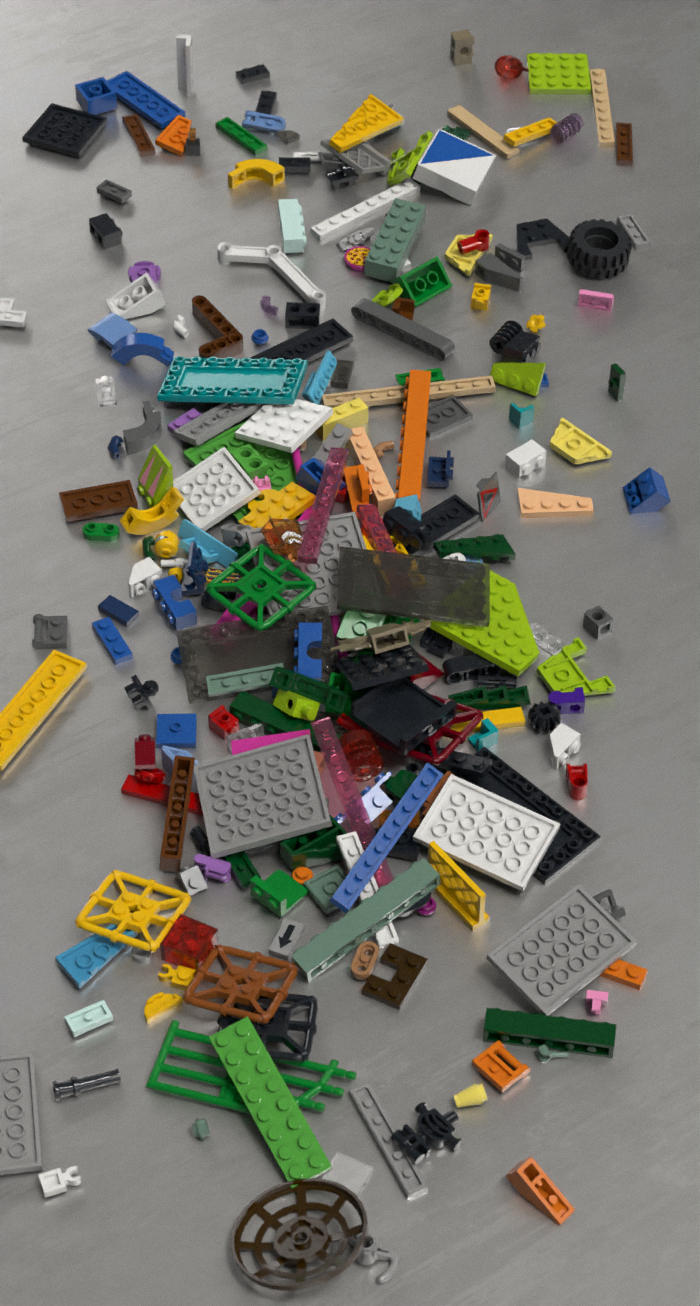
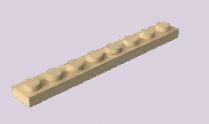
(601, 108)

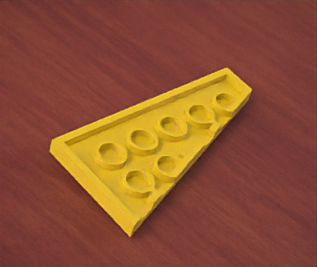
(365, 123)

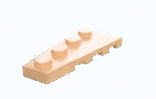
(548, 504)

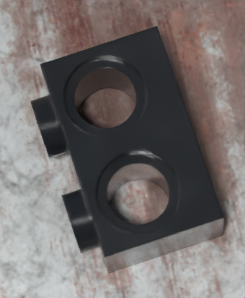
(302, 315)

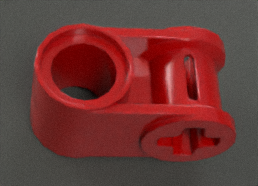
(577, 781)

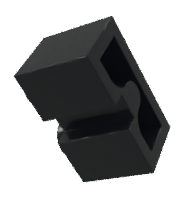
(105, 230)

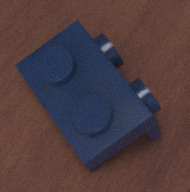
(439, 471)

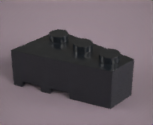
(521, 348)

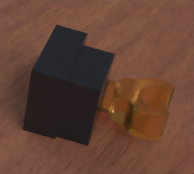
(193, 144)

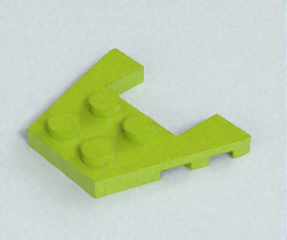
(403, 164)
(564, 675)

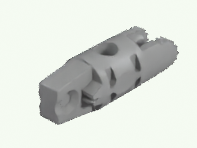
(355, 239)

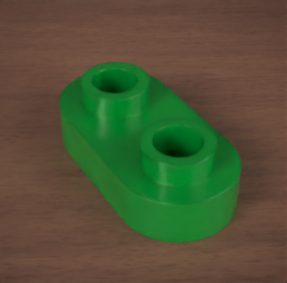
(101, 532)

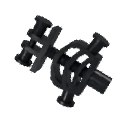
(435, 1132)

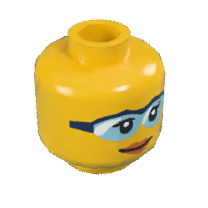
(166, 543)

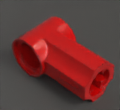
(478, 242)

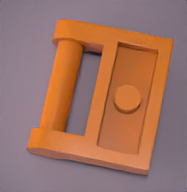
(496, 1070)

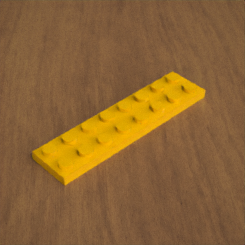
(36, 701)

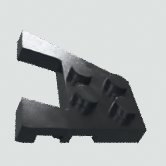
(537, 234)

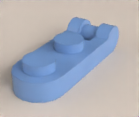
(263, 122)

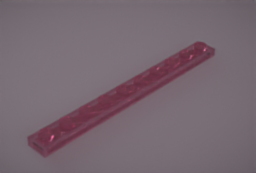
(323, 506)
(348, 791)

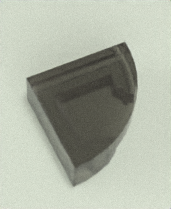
(288, 136)

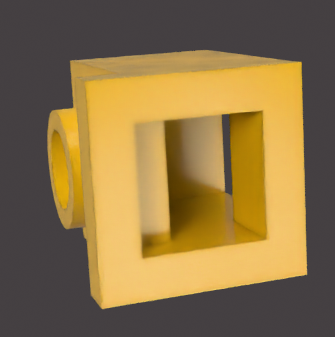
(481, 296)

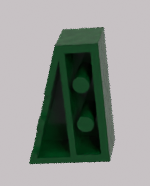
(312, 847)

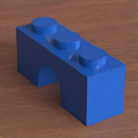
(169, 593)
(308, 636)

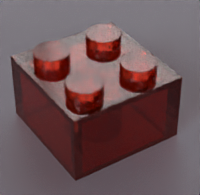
(188, 942)

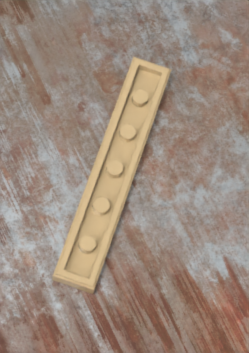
(482, 131)

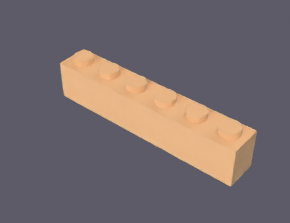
(363, 453)

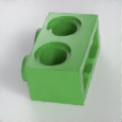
(250, 462)

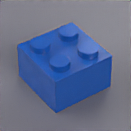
(96, 96)

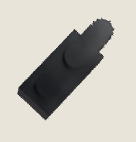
(405, 528)

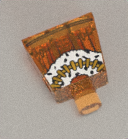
(283, 537)

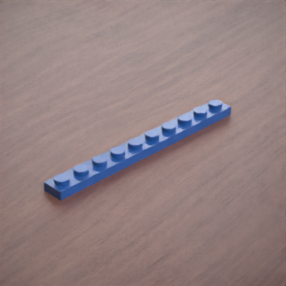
(386, 838)

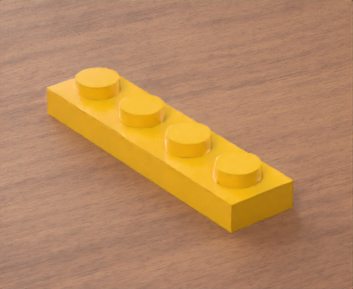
(529, 132)

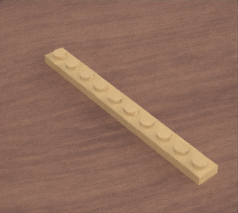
(396, 394)

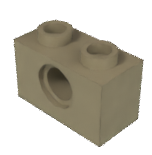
(461, 47)

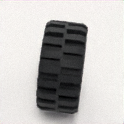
(595, 262)

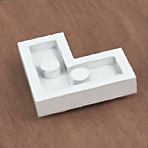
(11, 317)

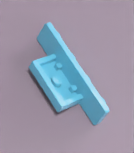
(319, 380)
(211, 548)

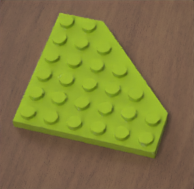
(509, 636)

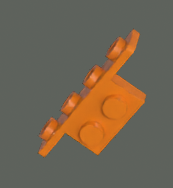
(357, 486)

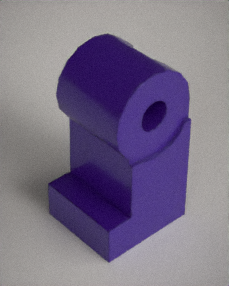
(568, 701)

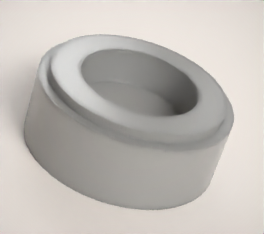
(141, 956)

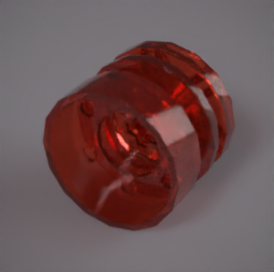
(362, 755)

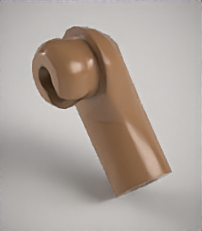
(383, 446)

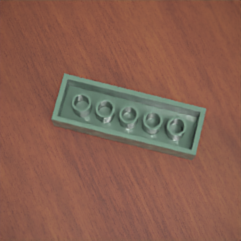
(395, 240)

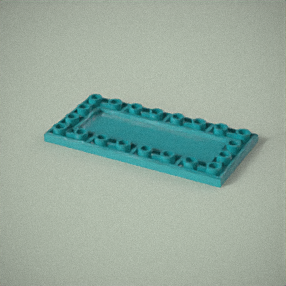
(233, 380)

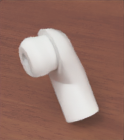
(179, 326)

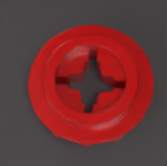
(150, 775)

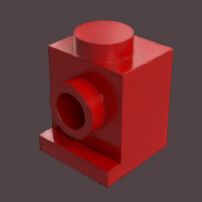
(223, 722)

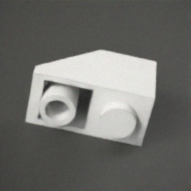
(143, 576)
(563, 744)

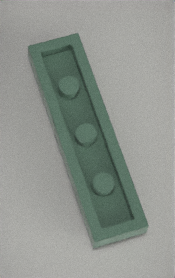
(240, 680)

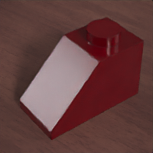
(145, 752)

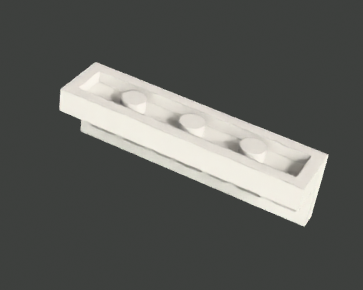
(185, 63)

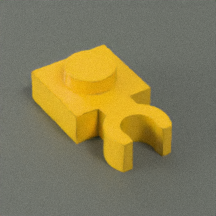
(179, 978)

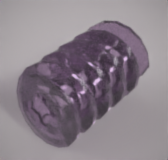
(566, 128)

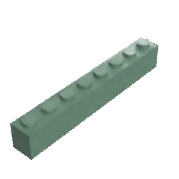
(366, 919)

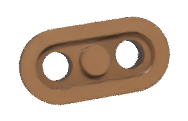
(364, 962)

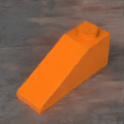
(540, 1190)

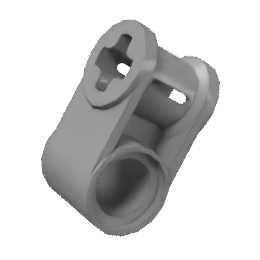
(234, 534)

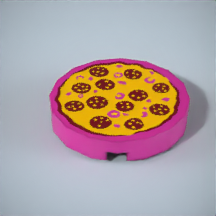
(356, 257)

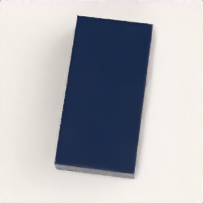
(118, 610)

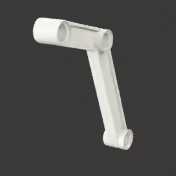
(275, 258)

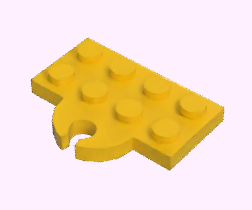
(280, 504)

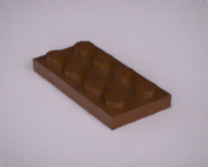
(97, 500)

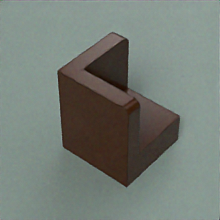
(404, 307)

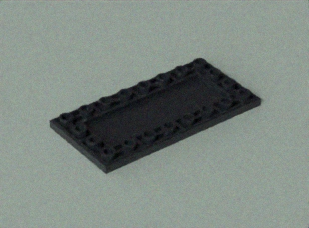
(572, 838)

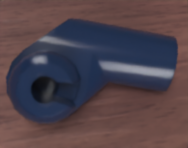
(113, 446)

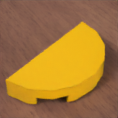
(160, 1004)

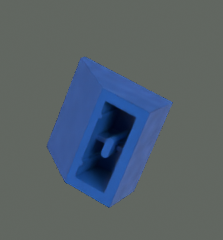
(311, 474)
(646, 492)

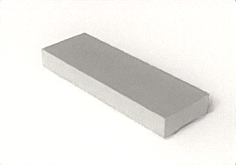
(637, 235)

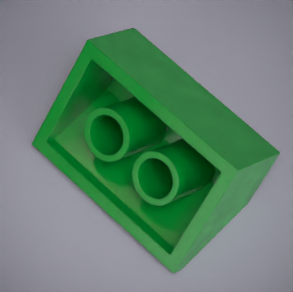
(423, 281)

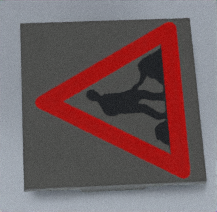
(488, 495)

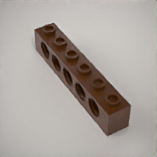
(177, 814)

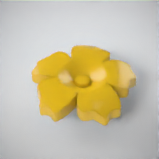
(536, 322)

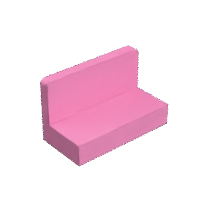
(595, 300)

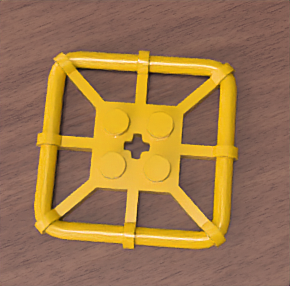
(138, 921)

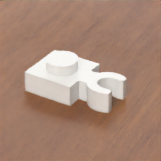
(55, 1181)

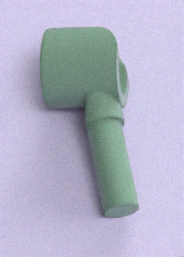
(545, 1055)

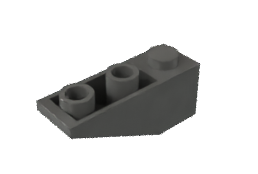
(496, 272)

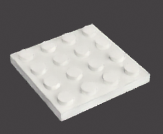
(284, 424)
(214, 489)

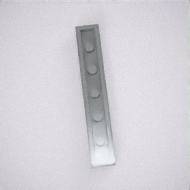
(382, 1130)

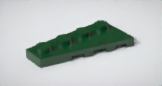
(493, 546)

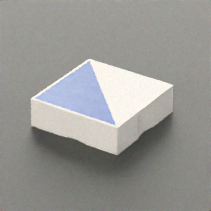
(454, 166)

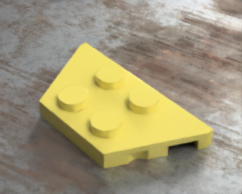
(463, 262)
(577, 445)

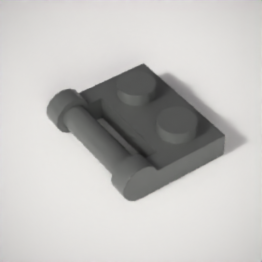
(56, 632)

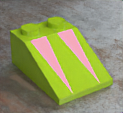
(155, 477)

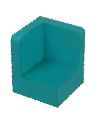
(521, 416)
(486, 737)

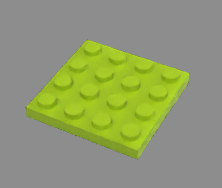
(558, 73)

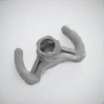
(371, 1252)

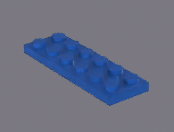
(145, 99)

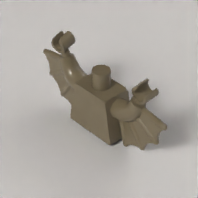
(383, 637)

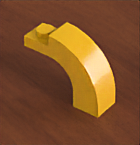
(256, 169)
(153, 519)

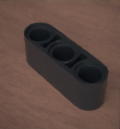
(468, 668)

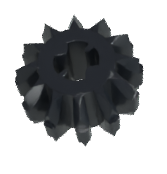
(544, 717)

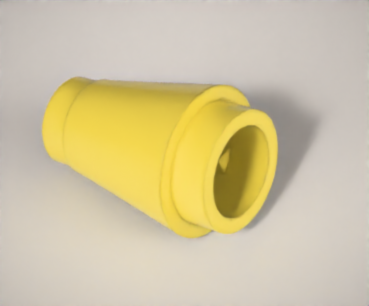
(471, 1096)

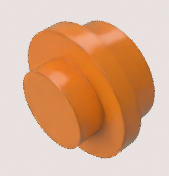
(302, 874)

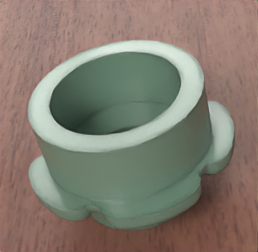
(201, 1128)

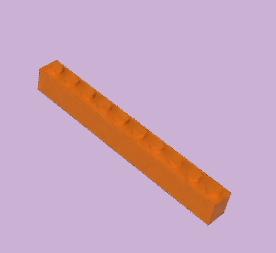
(413, 434)

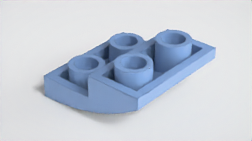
(111, 329)

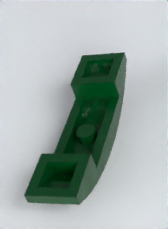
(309, 688)

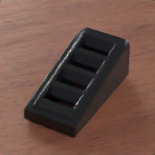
(437, 641)

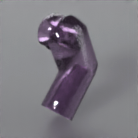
(267, 307)

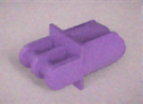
(213, 868)

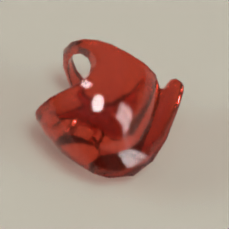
(510, 65)

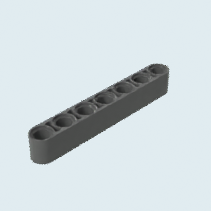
(403, 329)

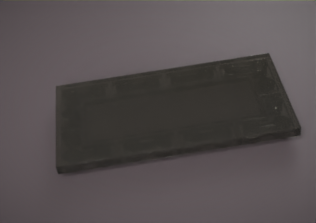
(413, 586)
(239, 647)

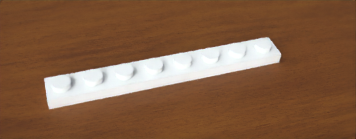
(364, 209)

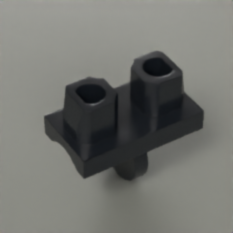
(342, 175)
(140, 693)

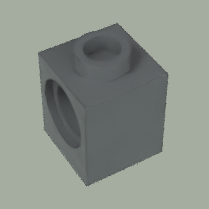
(597, 622)

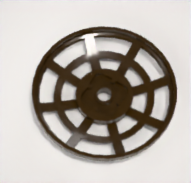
(298, 1228)

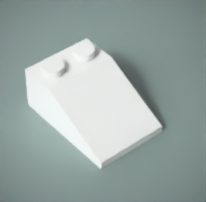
(137, 298)

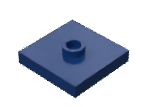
(176, 730)

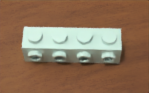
(291, 225)

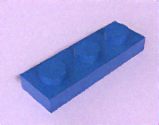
(112, 640)

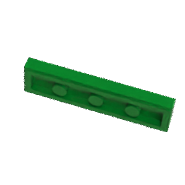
(241, 136)

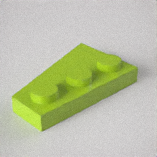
(520, 376)

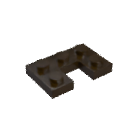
(395, 992)

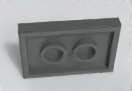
(446, 415)

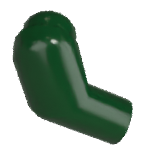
(147, 551)

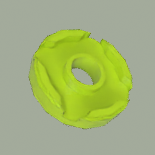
(385, 297)

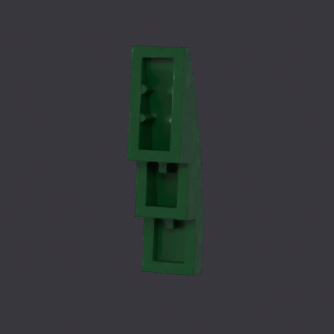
(493, 699)

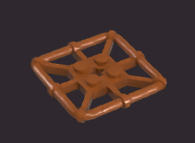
(252, 983)

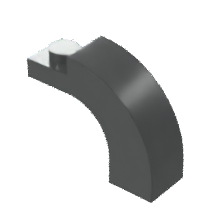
(147, 434)

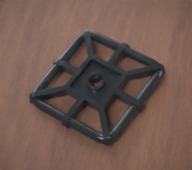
(280, 1024)

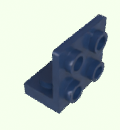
(194, 572)

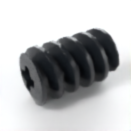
(504, 335)

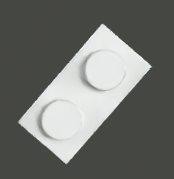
(525, 459)

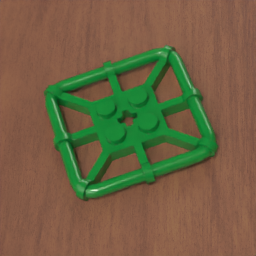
(260, 597)

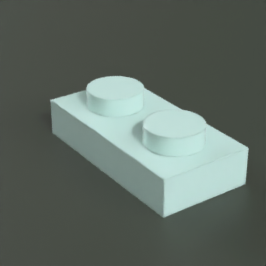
(88, 1018)

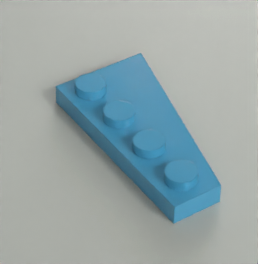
(90, 956)

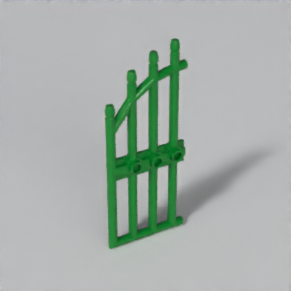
(229, 1095)

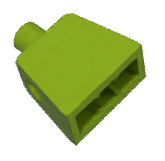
(301, 707)

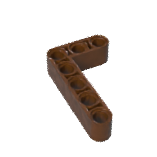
(228, 339)

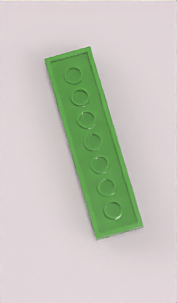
(270, 1102)

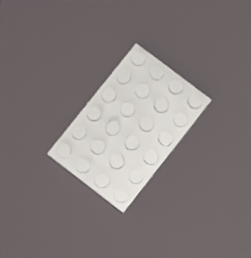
(487, 832)

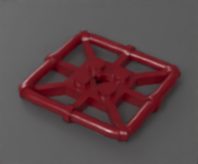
(468, 714)

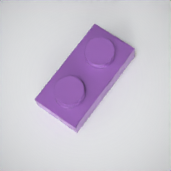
(185, 418)

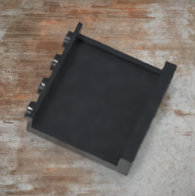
(401, 714)

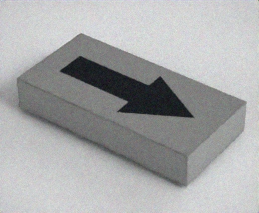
(286, 939)

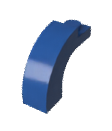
(141, 344)

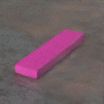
(248, 744)

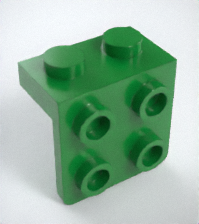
(277, 892)

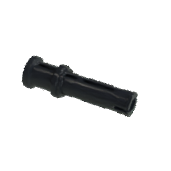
(75, 1086)

